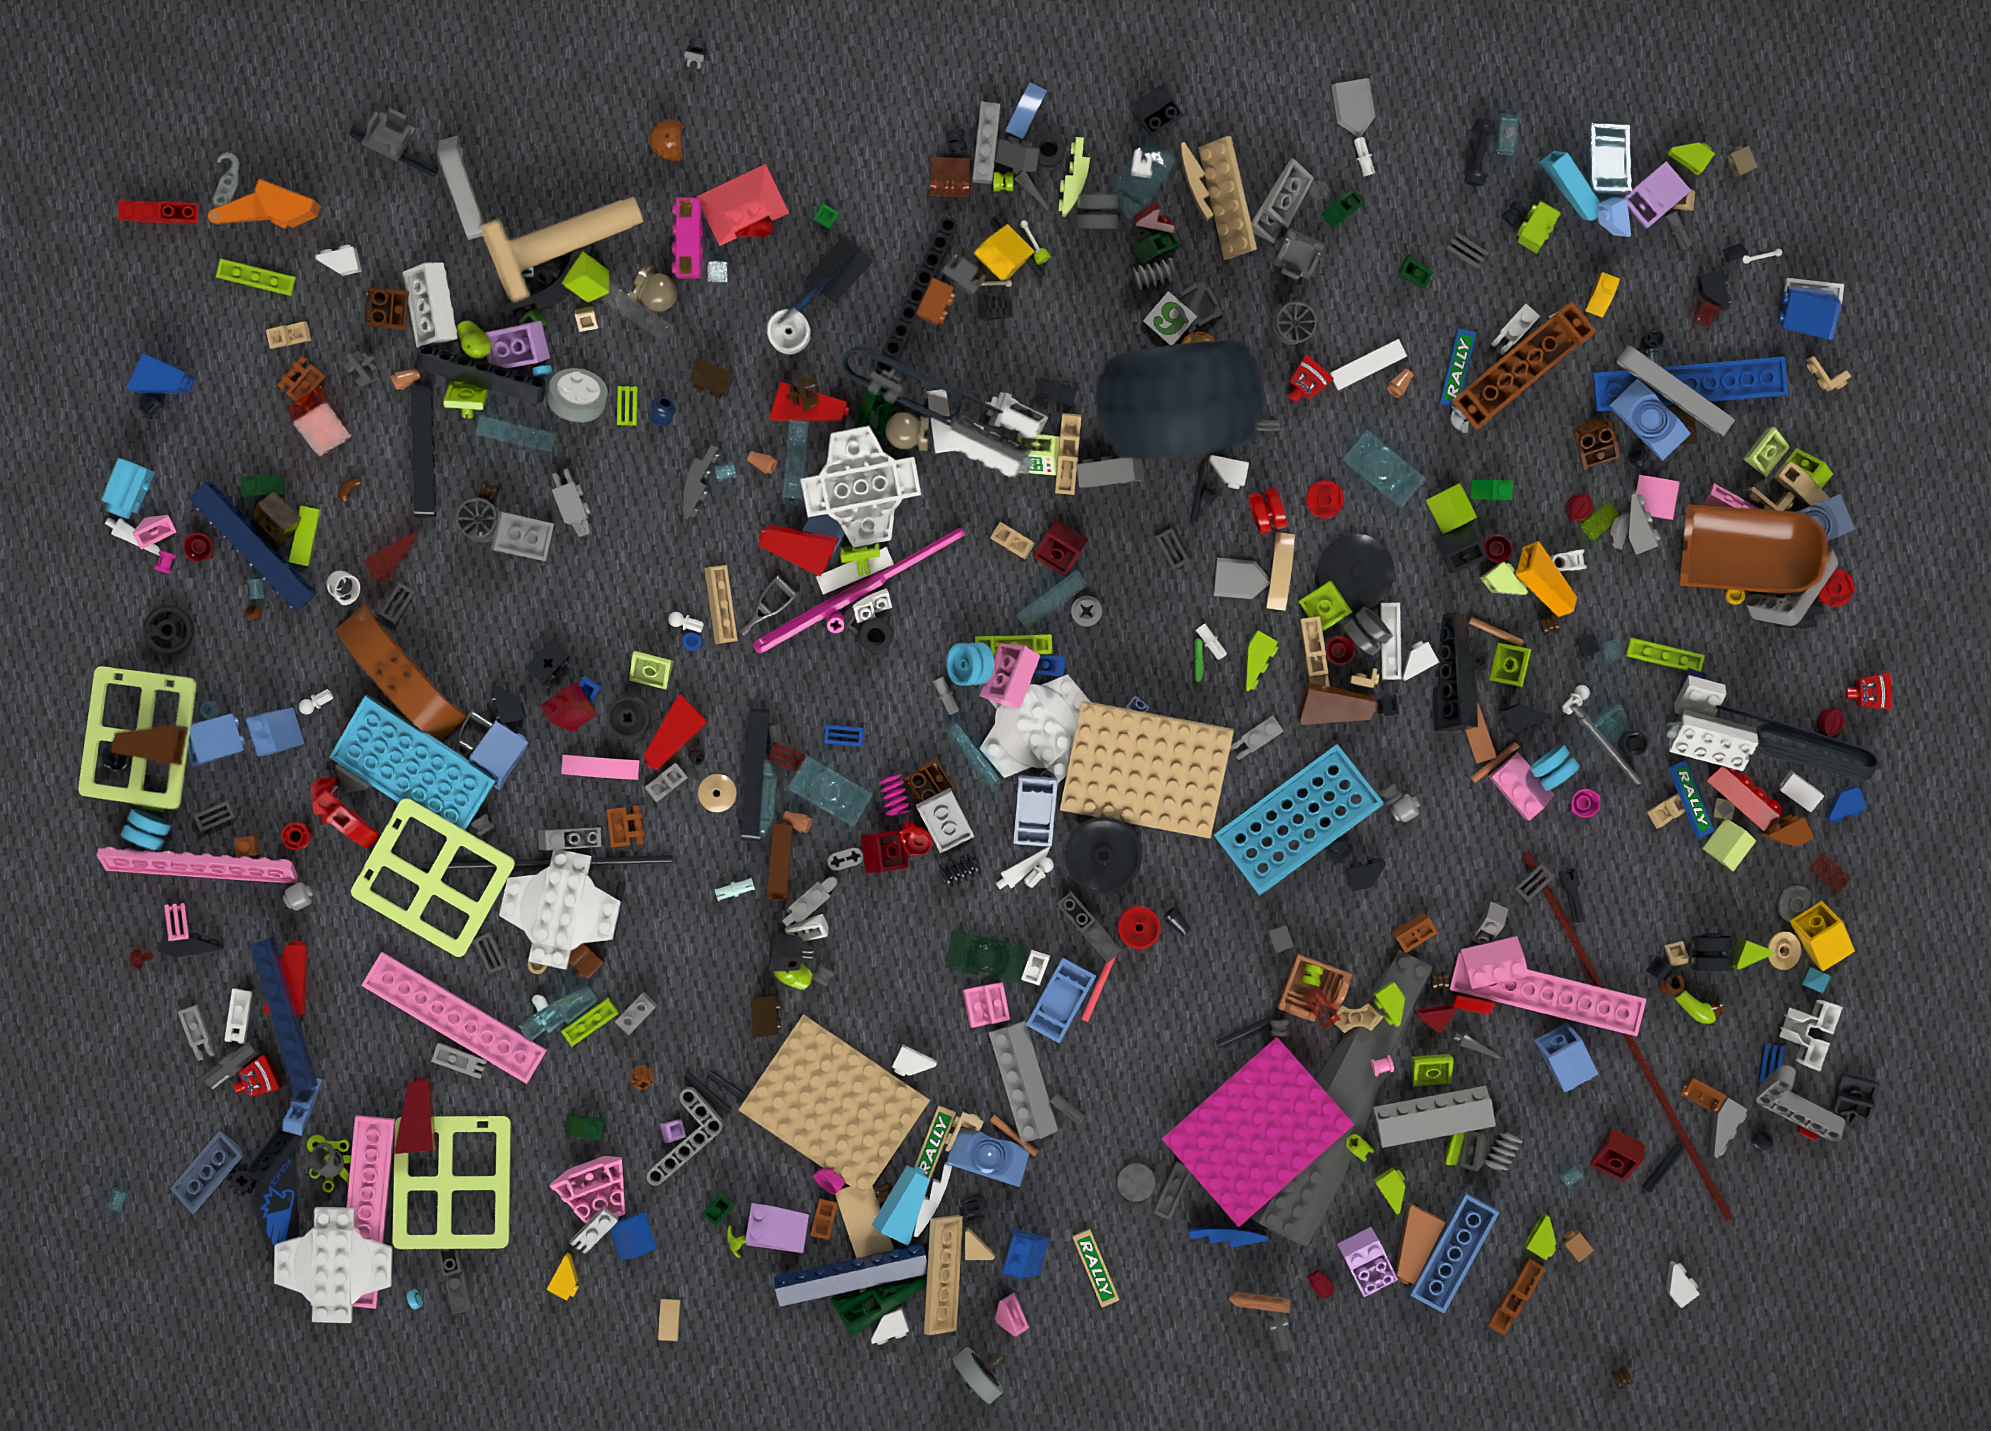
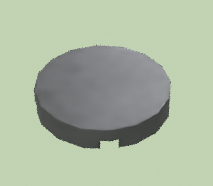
(1794, 902)
(1136, 1182)

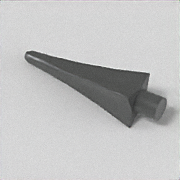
(1024, 180)
(1467, 1042)

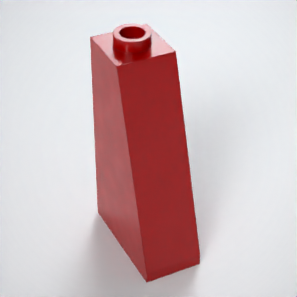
(828, 410)
(800, 547)
(676, 730)
(296, 971)

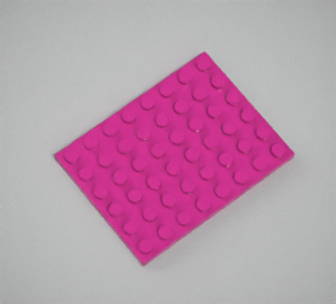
(1257, 1131)

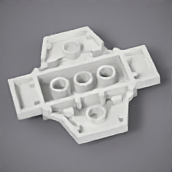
(860, 486)
(1037, 732)
(560, 908)
(333, 1265)

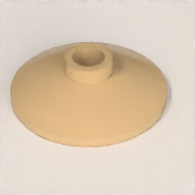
(727, 793)
(1790, 950)

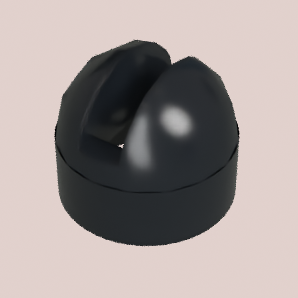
(694, 754)

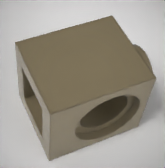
(1741, 160)

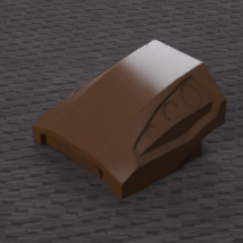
(390, 305)
(1600, 444)
(928, 781)

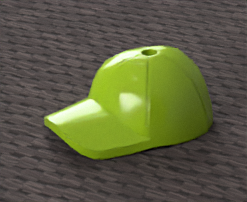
(472, 335)
(798, 979)

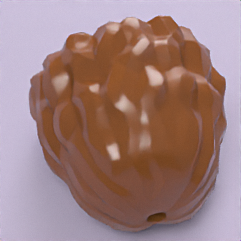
(666, 147)

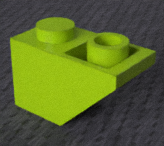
(1391, 1001)

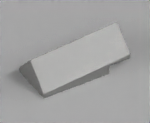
(1282, 202)

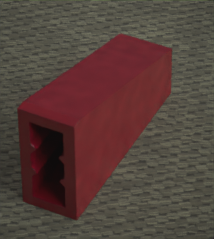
(417, 1119)

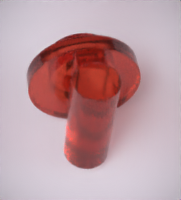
(137, 958)

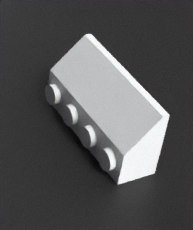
(430, 304)

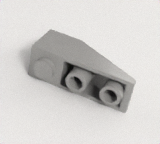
(1641, 531)
(569, 838)
(1725, 1125)

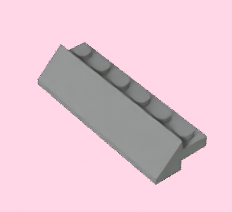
(1023, 1082)
(1434, 1116)

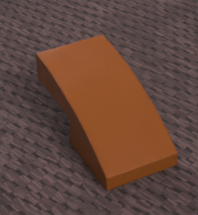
(824, 1219)

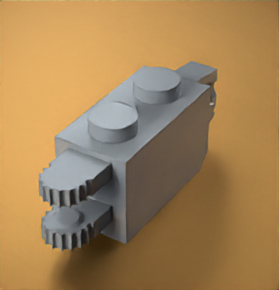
(571, 504)
(810, 901)

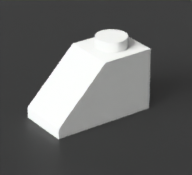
(1230, 470)
(1418, 660)
(911, 1062)

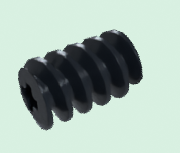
(960, 870)

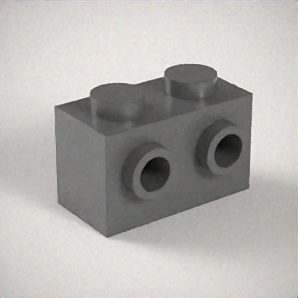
(1017, 154)

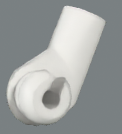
(540, 1002)

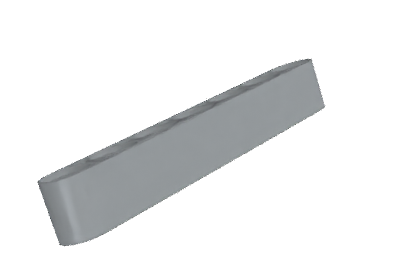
(1675, 391)

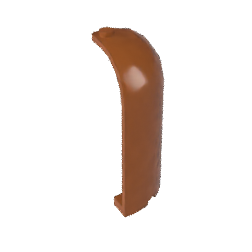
(1752, 550)

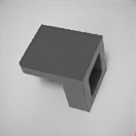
(1280, 938)

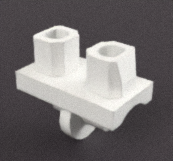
(1001, 402)

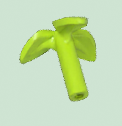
(735, 1243)

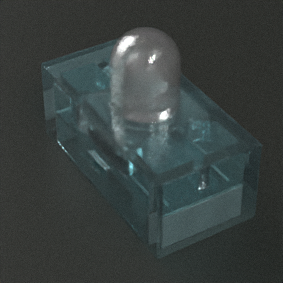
(1507, 134)

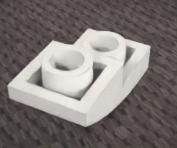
(874, 603)

